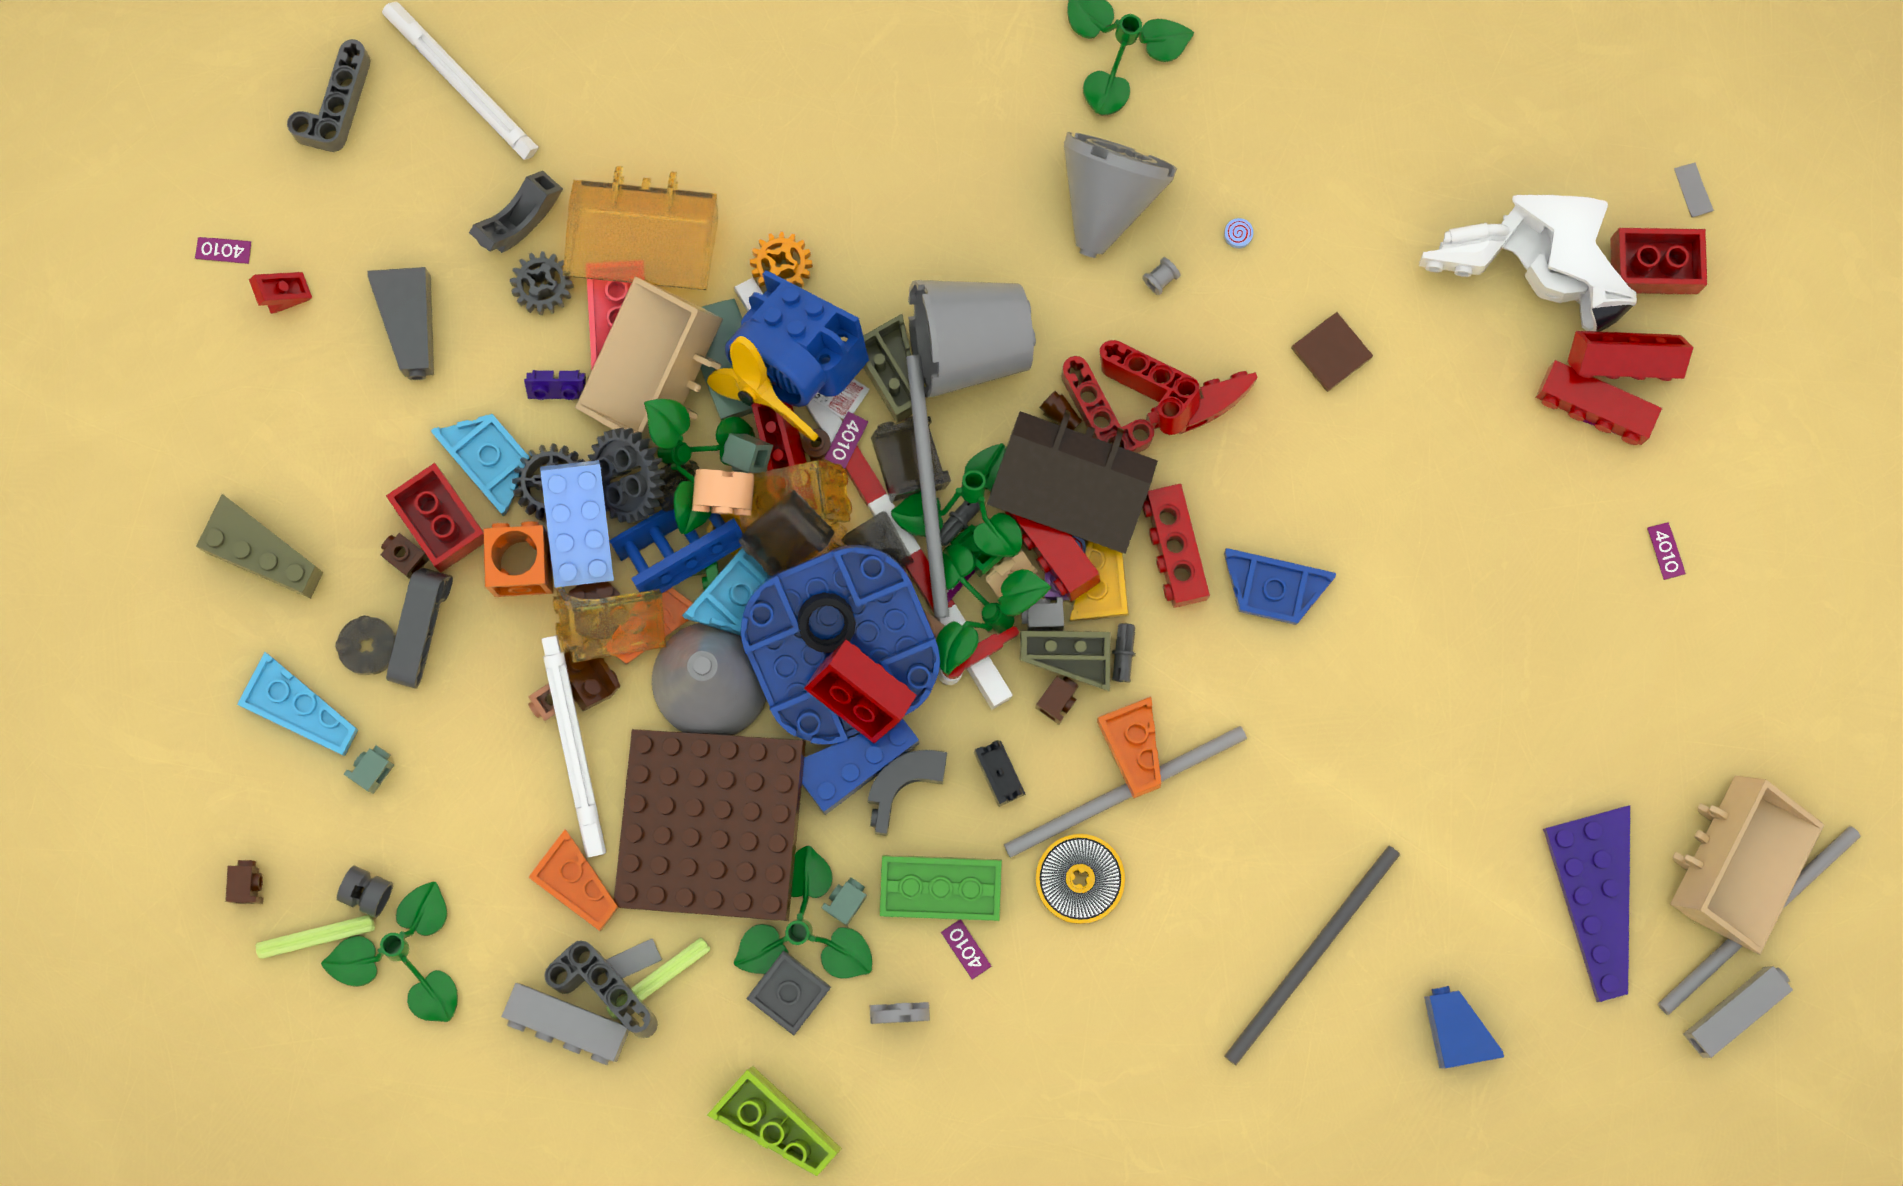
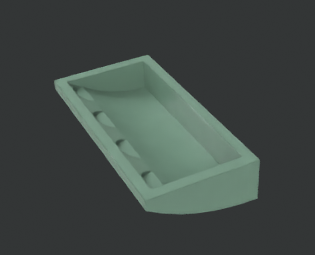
(730, 324)

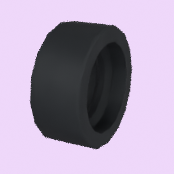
(811, 605)

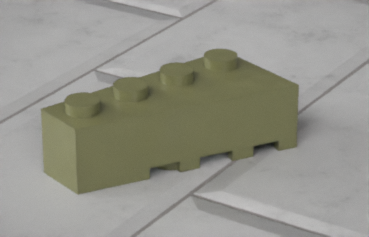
(249, 545)

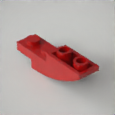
(1215, 399)

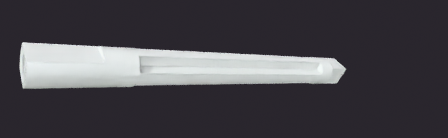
(460, 80)
(573, 747)

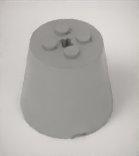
(969, 332)

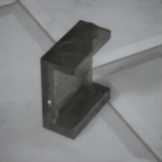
(898, 459)
(785, 534)

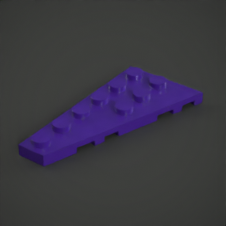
(1595, 880)

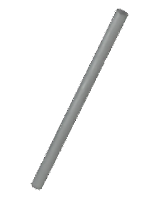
(927, 486)
(1122, 793)
(1730, 947)

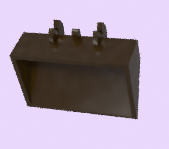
(1072, 481)

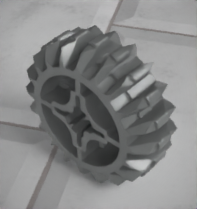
(525, 481)

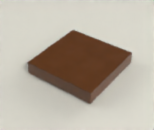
(1332, 351)

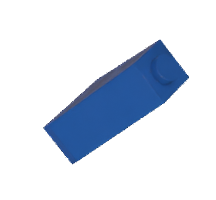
(1458, 1031)

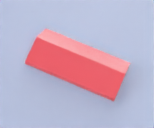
(603, 306)

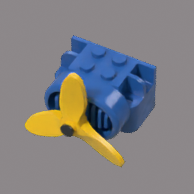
(790, 351)

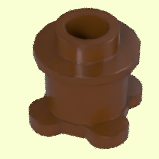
(819, 452)

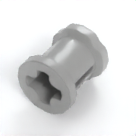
(1161, 276)

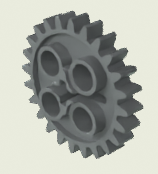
(635, 494)

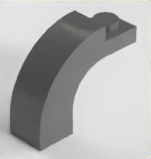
(520, 216)
(904, 770)

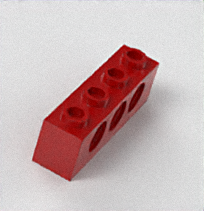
(1172, 500)

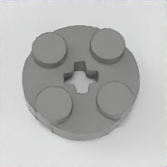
(899, 1013)

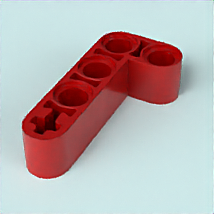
(1155, 381)
(1101, 407)

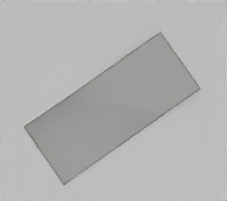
(1693, 190)
(635, 959)

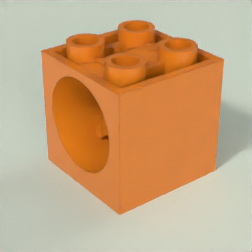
(537, 579)

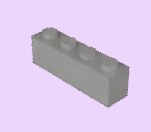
(566, 1023)

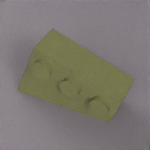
(887, 366)
(1070, 653)

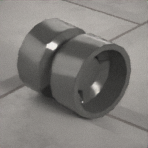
(374, 896)

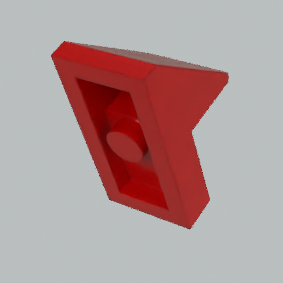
(280, 290)

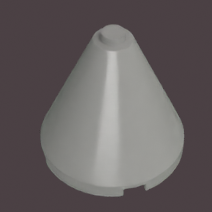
(1109, 188)
(706, 682)

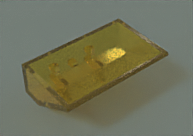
(640, 233)

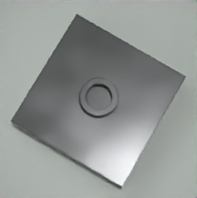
(788, 992)

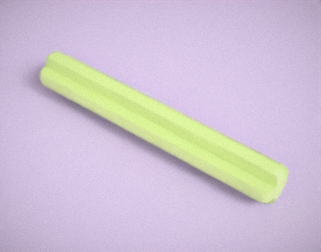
(315, 936)
(666, 972)

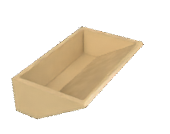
(648, 356)
(1746, 862)

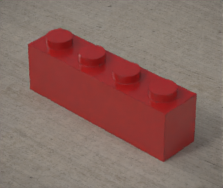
(1630, 355)
(1598, 403)
(783, 436)
(1059, 556)

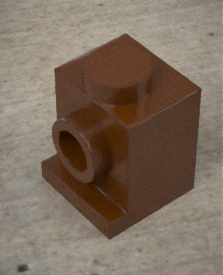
(412, 560)
(1058, 699)
(244, 883)

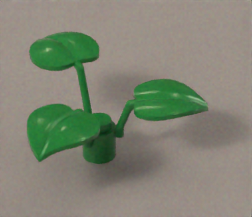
(1163, 38)
(666, 425)
(996, 536)
(1019, 593)
(846, 951)
(355, 957)

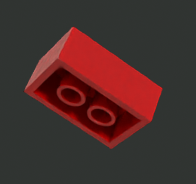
(1661, 259)
(437, 517)
(860, 691)

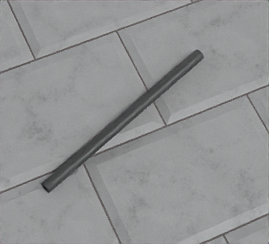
(1312, 955)

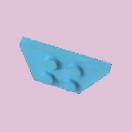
(486, 455)
(726, 596)

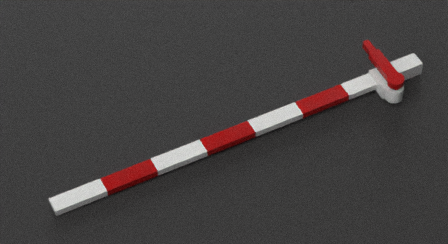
(979, 663)

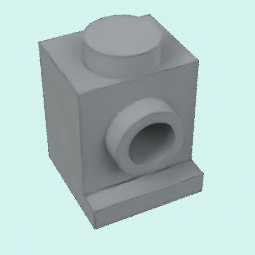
(1044, 616)

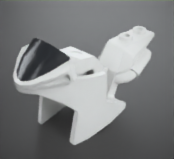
(1557, 248)

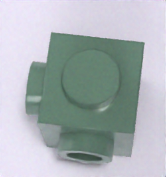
(746, 453)

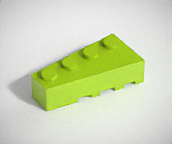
(773, 1121)

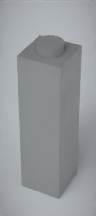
(1738, 1011)

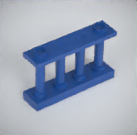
(675, 565)

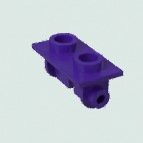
(543, 386)

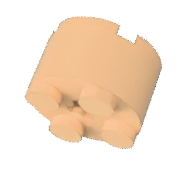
(723, 492)

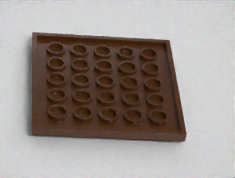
(710, 824)

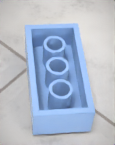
(576, 523)

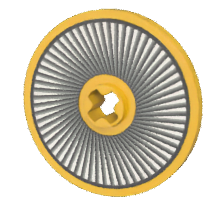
(1056, 878)

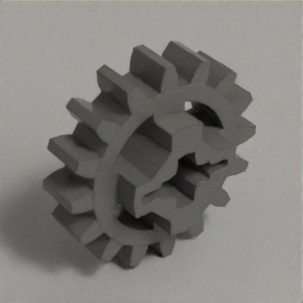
(536, 294)

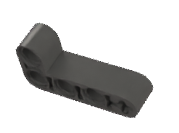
(335, 95)
(417, 625)
(608, 992)

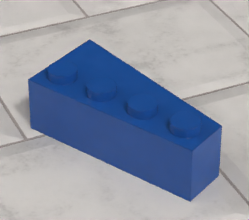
(847, 766)

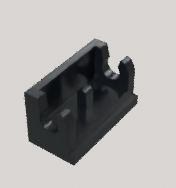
(999, 773)

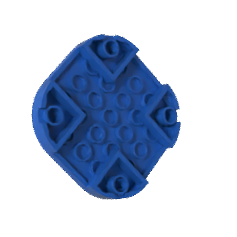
(887, 630)

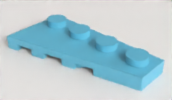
(291, 704)

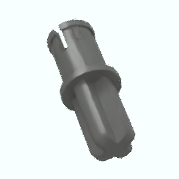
(957, 521)
(1123, 652)

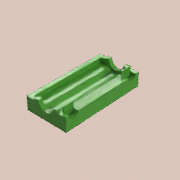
(940, 887)

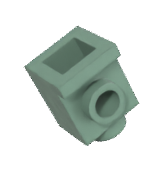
(370, 769)
(846, 901)

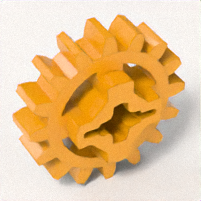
(785, 252)

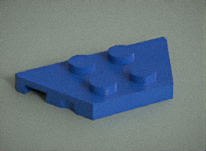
(1274, 586)

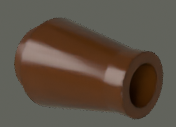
(1055, 407)

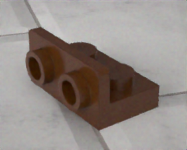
(591, 681)

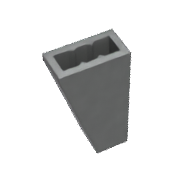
(407, 316)

